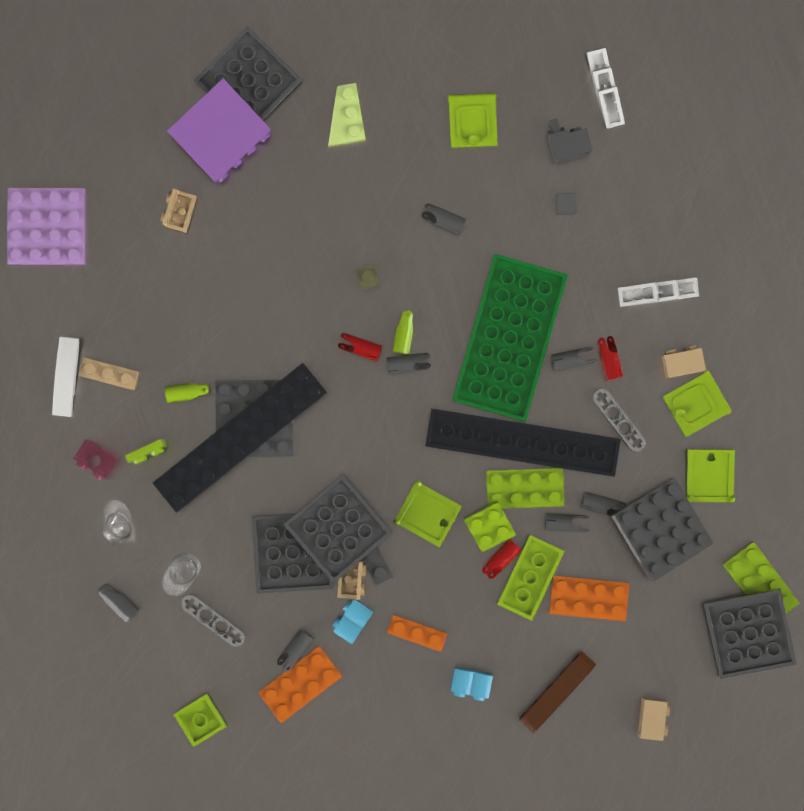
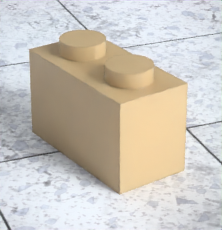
(684, 362)
(653, 719)

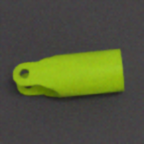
(403, 334)
(184, 391)

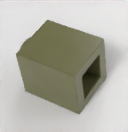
(367, 277)

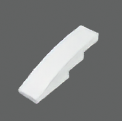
(605, 88)
(658, 292)
(65, 376)

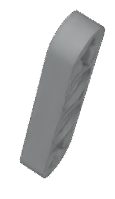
(615, 422)
(211, 623)

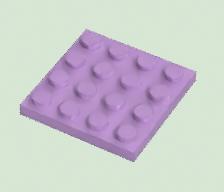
(46, 226)

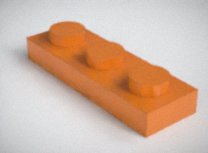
(417, 633)

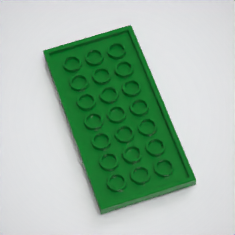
(510, 337)

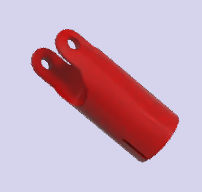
(361, 347)
(610, 358)
(501, 559)

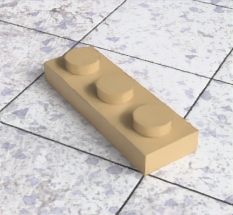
(109, 373)

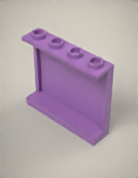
(219, 131)

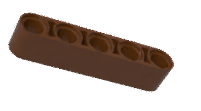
(557, 692)

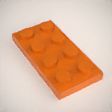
(589, 598)
(300, 684)

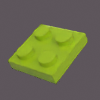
(152, 449)
(489, 526)
(200, 720)

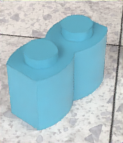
(353, 620)
(471, 683)

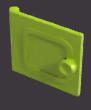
(473, 120)
(697, 403)
(710, 479)
(424, 511)

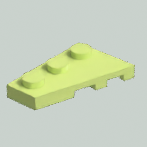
(347, 117)

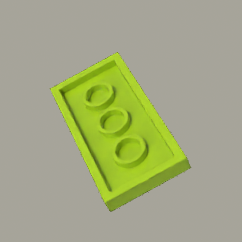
(526, 488)
(755, 574)
(530, 577)

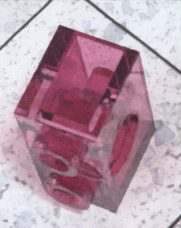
(88, 451)

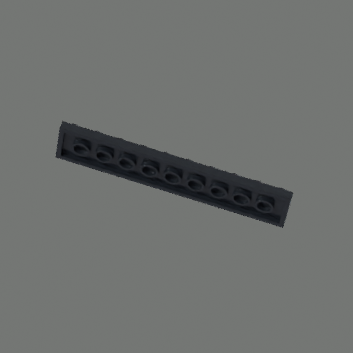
(239, 437)
(523, 442)

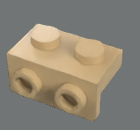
(178, 210)
(350, 583)

